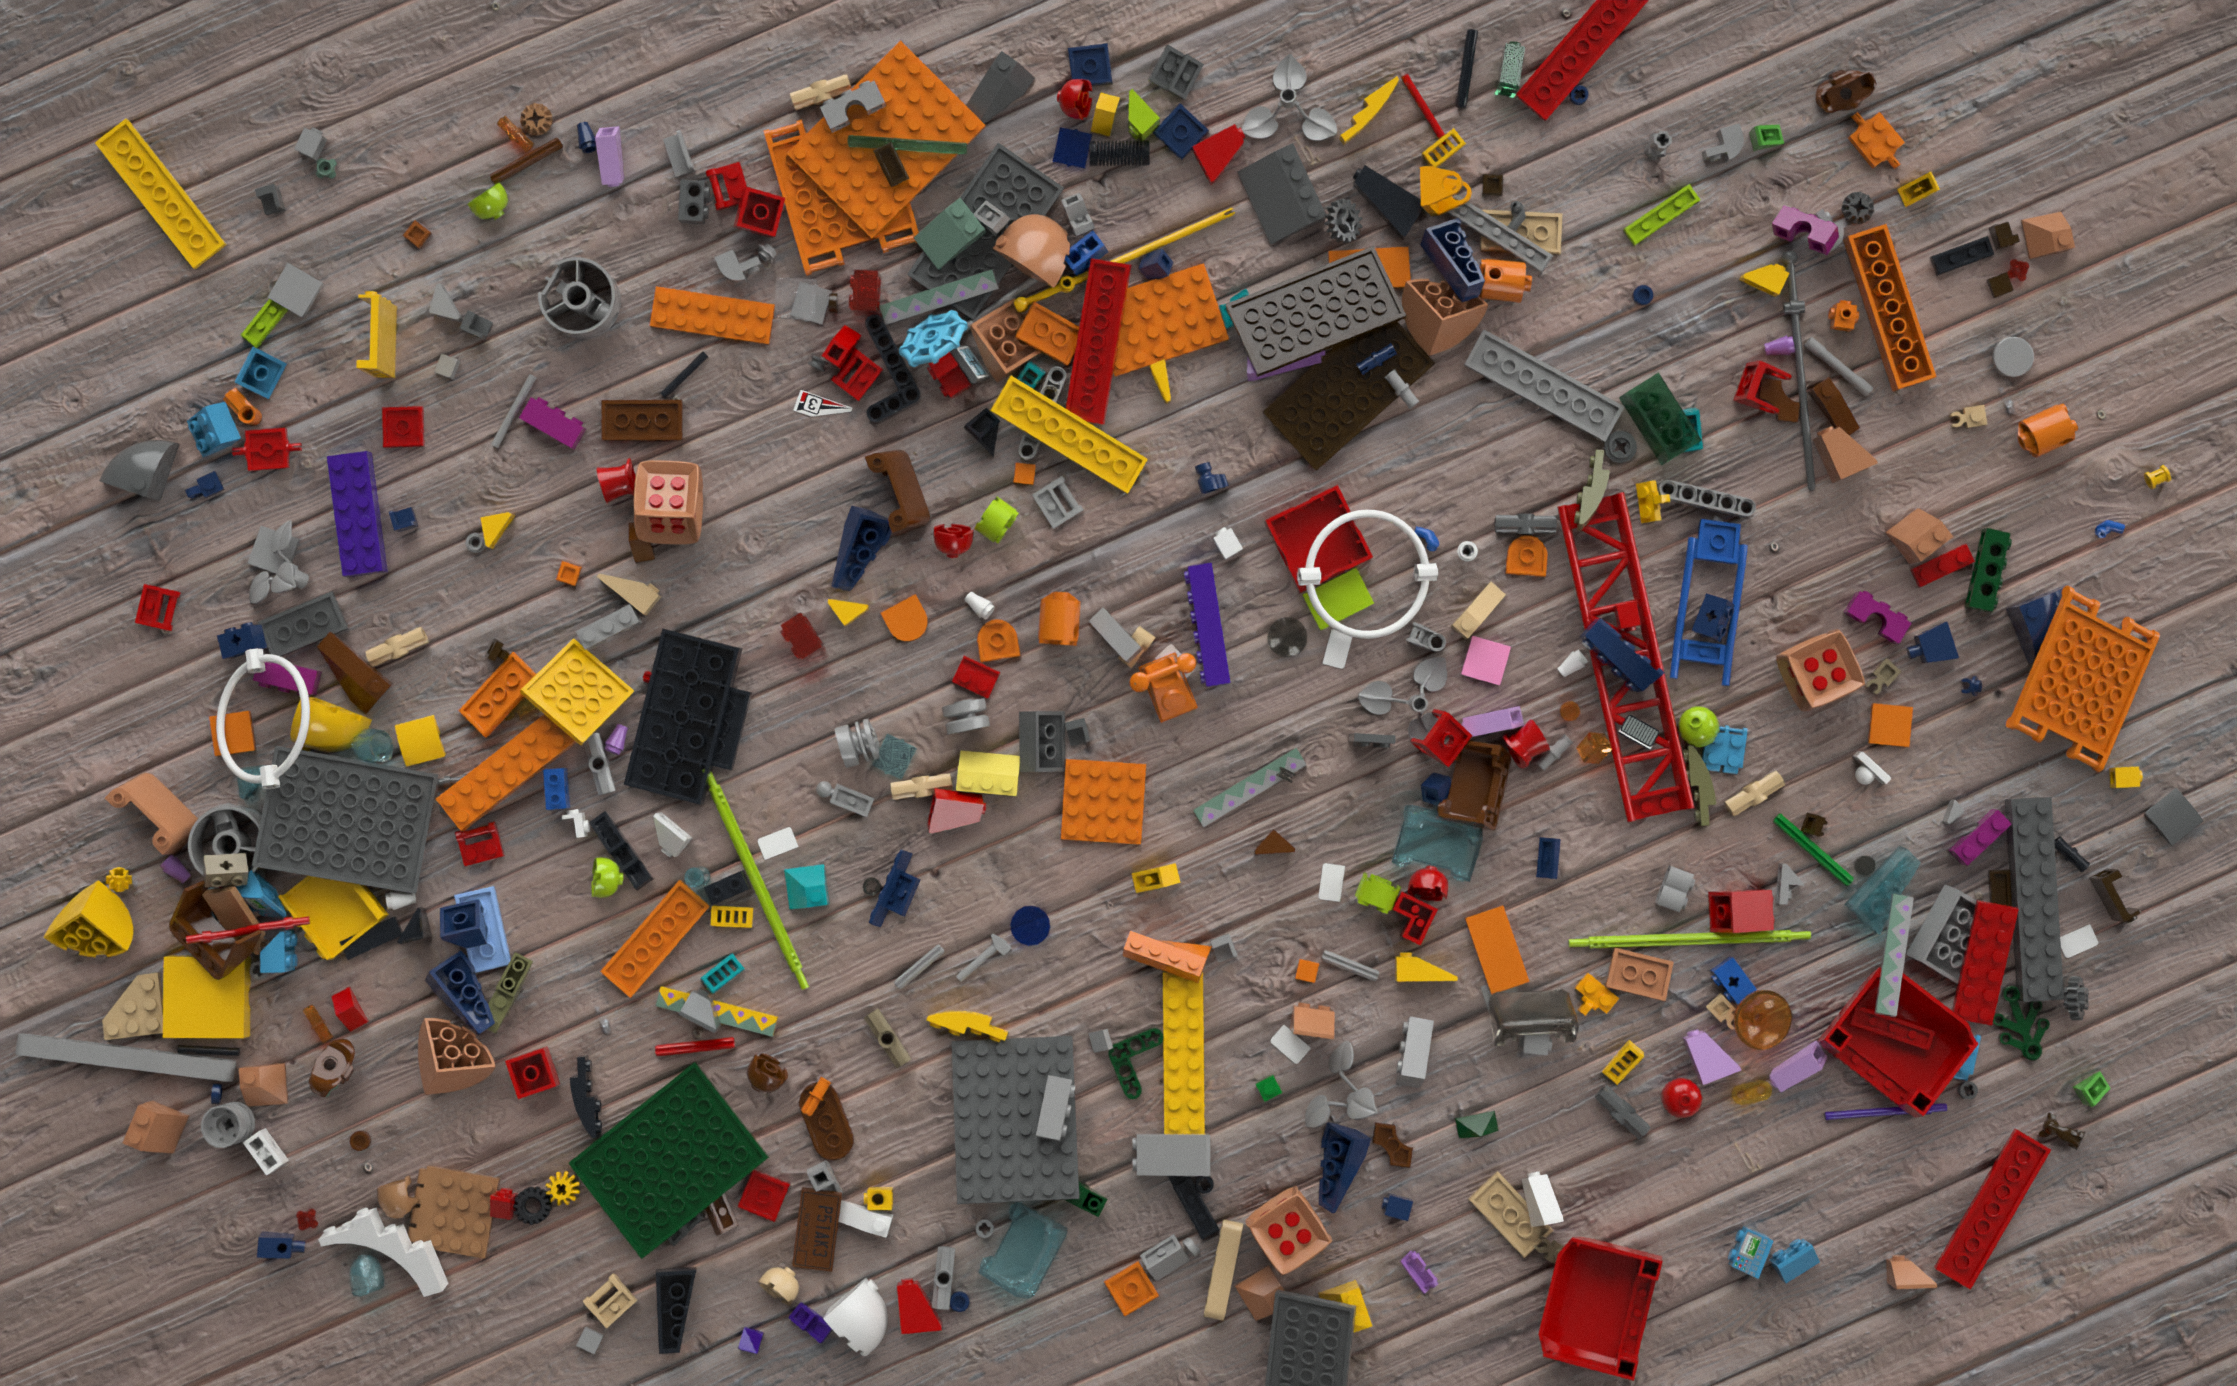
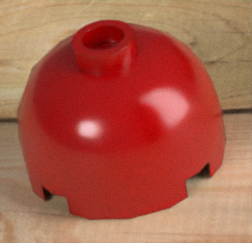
(1075, 98)
(953, 540)
(1429, 884)
(1681, 1098)

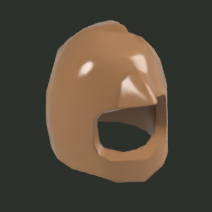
(394, 1198)

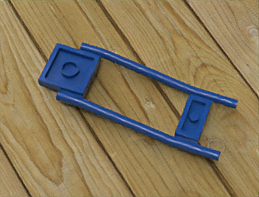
(1715, 543)

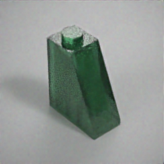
(1510, 69)

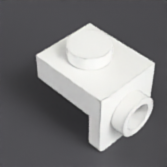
(581, 825)

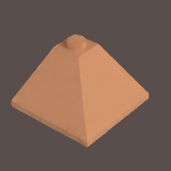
(997, 341)

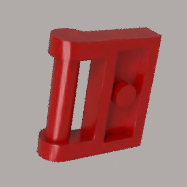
(734, 182)
(862, 378)
(151, 604)
(481, 850)

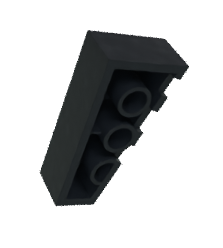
(673, 1300)

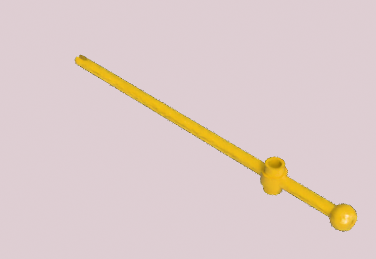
(1022, 304)

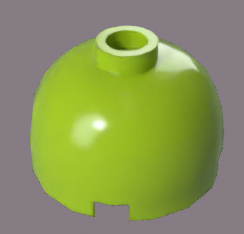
(490, 203)
(1698, 726)
(605, 877)

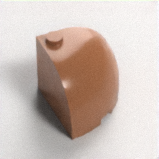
(1035, 247)
(1438, 315)
(451, 1057)

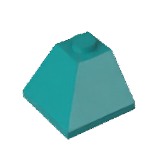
(807, 886)

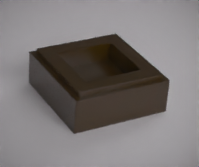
(1492, 184)
(2000, 285)

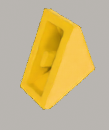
(1105, 114)
(1918, 189)
(494, 527)
(847, 611)

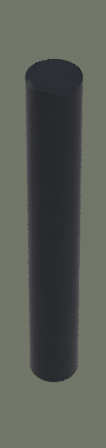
(684, 374)
(208, 1050)

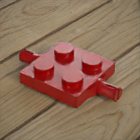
(267, 449)

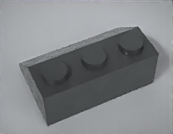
(1042, 741)

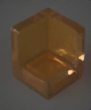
(1594, 748)

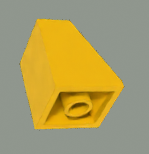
(1350, 1294)

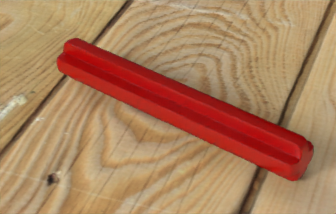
(695, 1046)

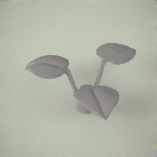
(1288, 78)
(288, 575)
(1430, 674)
(1359, 1103)

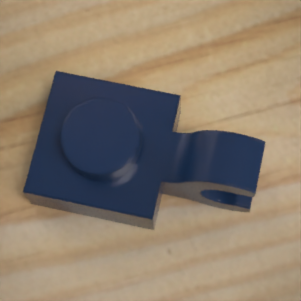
(207, 485)

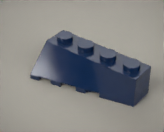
(1453, 258)
(1620, 656)

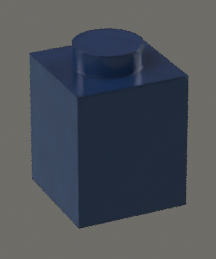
(1397, 1206)

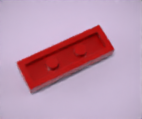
(1942, 565)

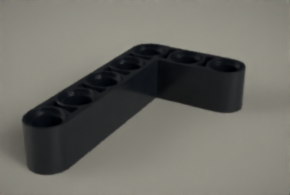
(895, 370)

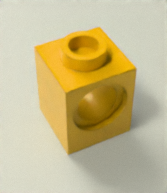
(2125, 777)
(886, 1192)

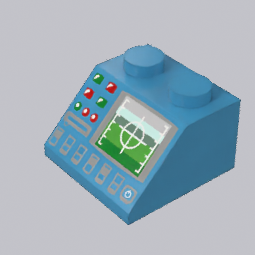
(261, 896)
(1750, 1251)

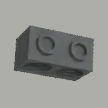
(687, 202)

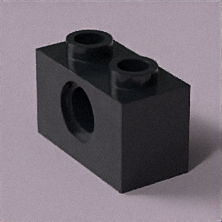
(727, 887)

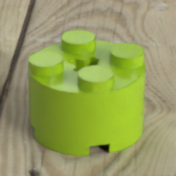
(996, 519)
(1377, 892)

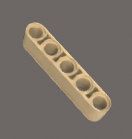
(1223, 1270)

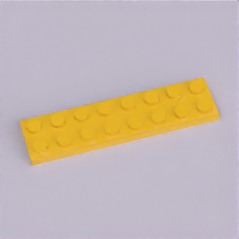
(160, 193)
(1068, 434)
(1183, 1055)

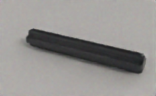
(1466, 69)

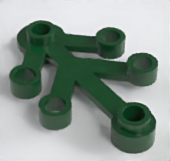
(2022, 1025)

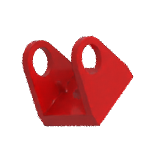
(1750, 382)
(1433, 743)

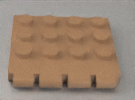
(453, 1210)

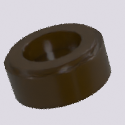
(833, 302)

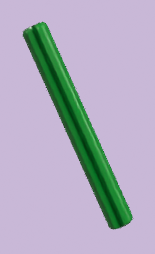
(1812, 849)

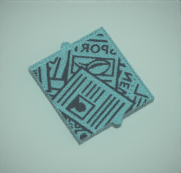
(894, 756)

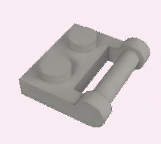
(1052, 506)

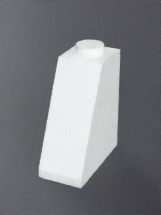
(1541, 1200)

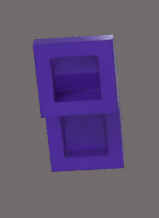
(811, 1322)

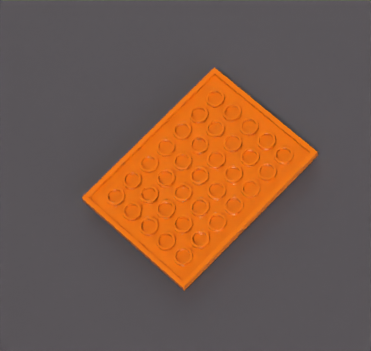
(915, 108)

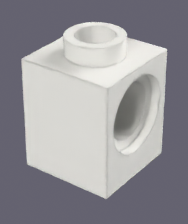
(1227, 542)

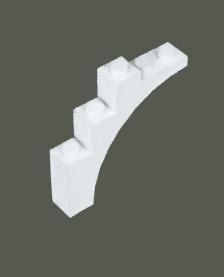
(416, 1258)

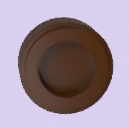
(360, 1140)

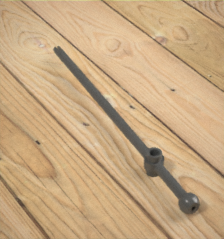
(1793, 308)

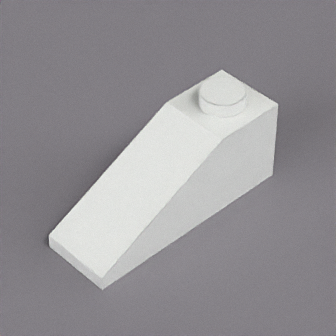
(870, 1221)

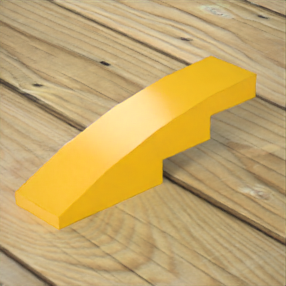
(1373, 105)

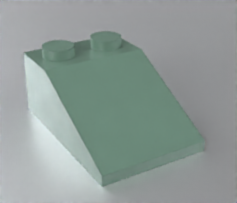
(949, 233)

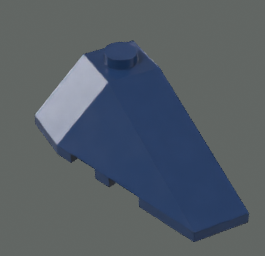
(861, 539)
(459, 989)

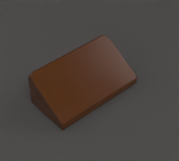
(721, 1216)

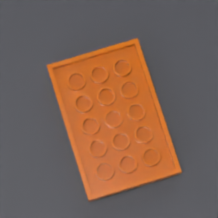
(1168, 320)

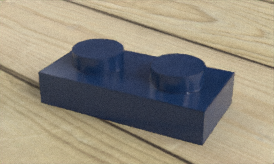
(1548, 858)

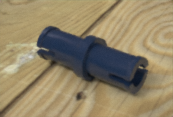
(1376, 359)

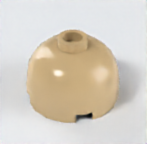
(780, 1284)

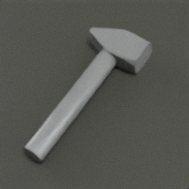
(998, 944)

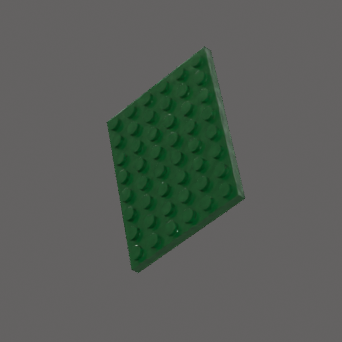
(668, 1160)

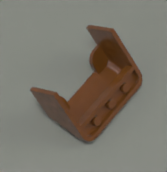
(194, 917)

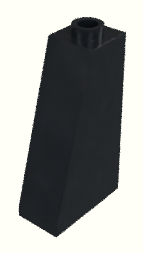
(1388, 199)

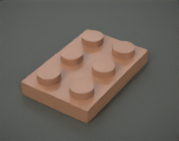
(1639, 974)

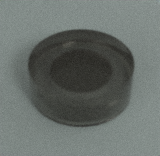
(1864, 865)

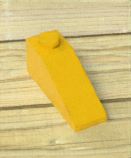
(1416, 969)

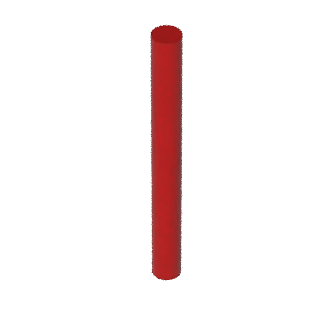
(1423, 106)

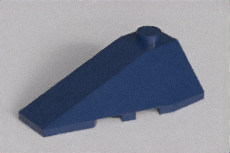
(1343, 1156)

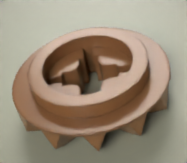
(543, 124)

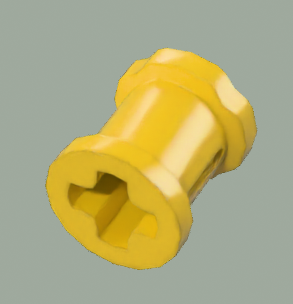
(2157, 477)

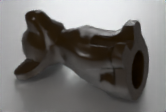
(2068, 1135)

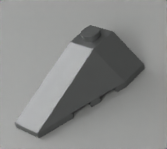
(1000, 87)

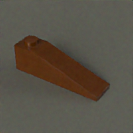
(357, 677)

